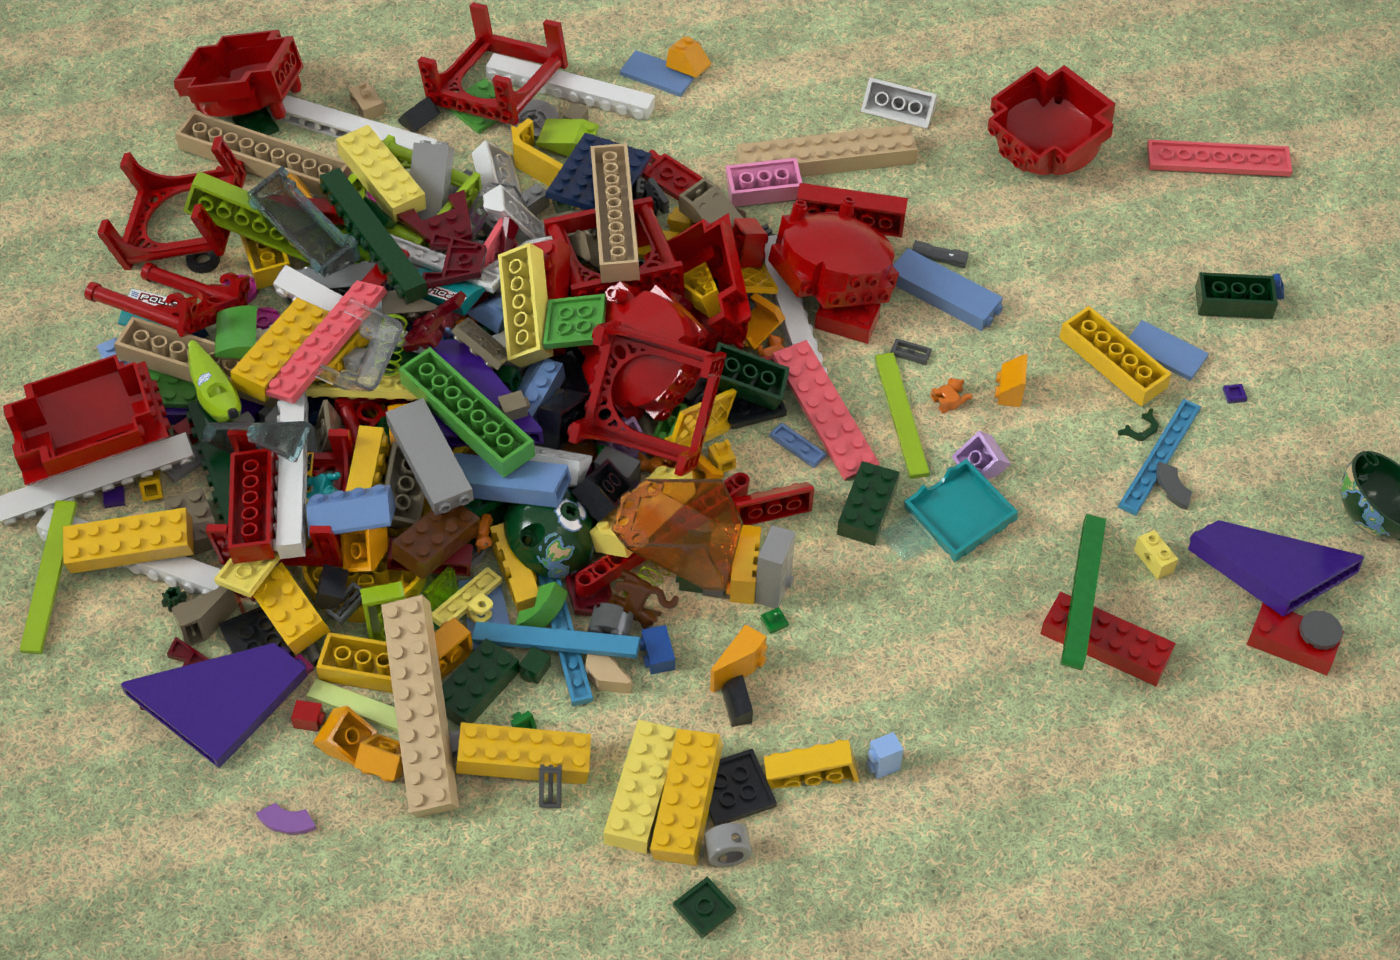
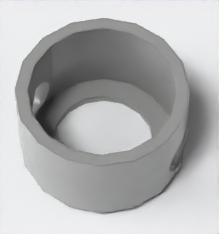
(719, 842)

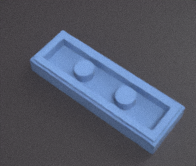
(797, 445)

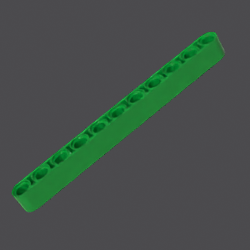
(1083, 592)

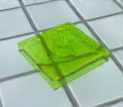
(441, 588)

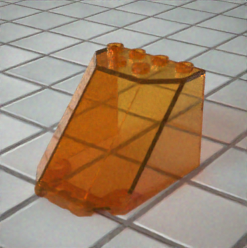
(682, 528)

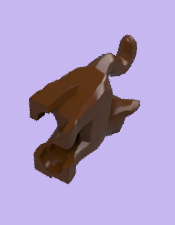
(638, 593)

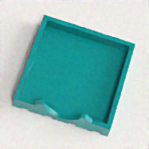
(961, 510)

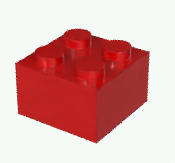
(750, 242)

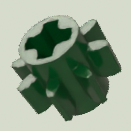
(173, 597)

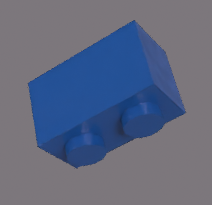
(658, 649)

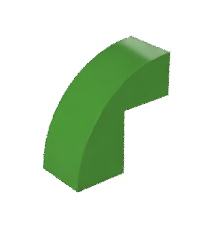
(547, 605)

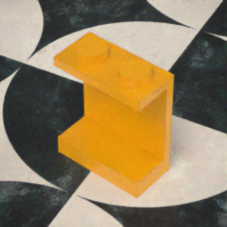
(764, 321)

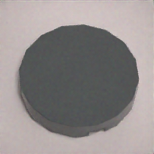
(1320, 629)

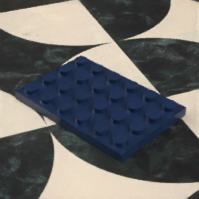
(575, 179)

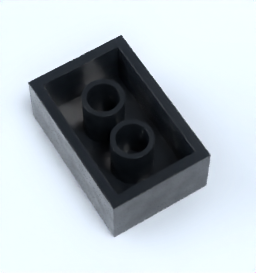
(558, 415)
(602, 490)

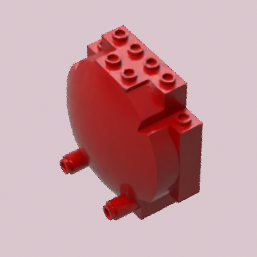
(242, 74)
(1050, 121)
(834, 257)
(648, 381)

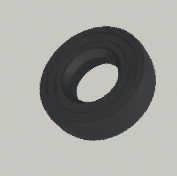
(204, 267)

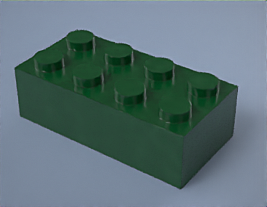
(1236, 295)
(752, 377)
(868, 503)
(478, 682)

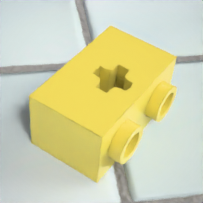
(1155, 554)

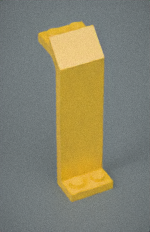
(530, 159)

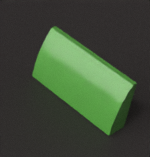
(235, 331)

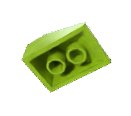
(564, 134)
(372, 600)

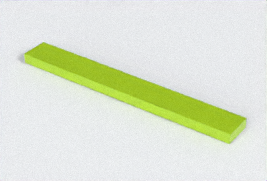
(902, 416)
(47, 579)

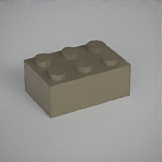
(199, 509)

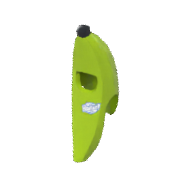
(213, 387)

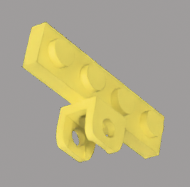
(470, 599)

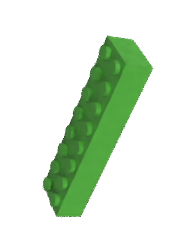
(467, 412)

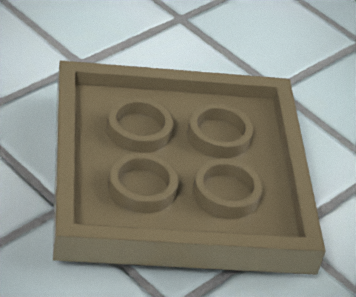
(481, 343)

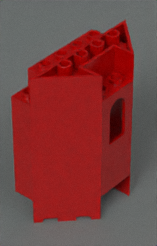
(717, 247)
(85, 418)

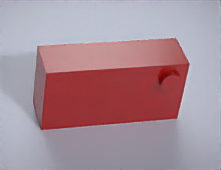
(1282, 639)

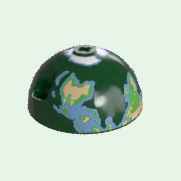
(1373, 494)
(561, 533)

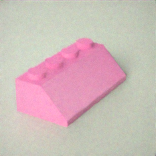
(763, 182)

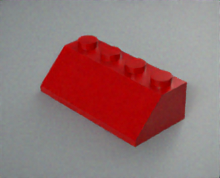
(775, 503)

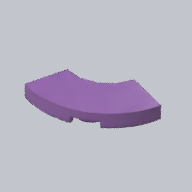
(286, 821)

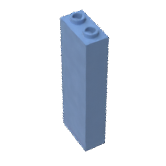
(947, 290)
(529, 484)

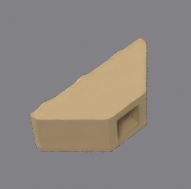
(606, 674)

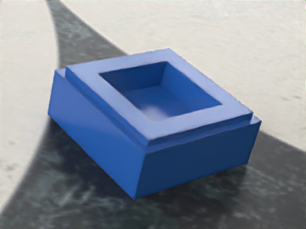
(1279, 286)

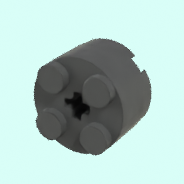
(610, 620)

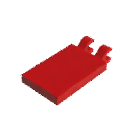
(670, 174)

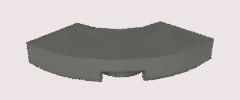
(1168, 479)

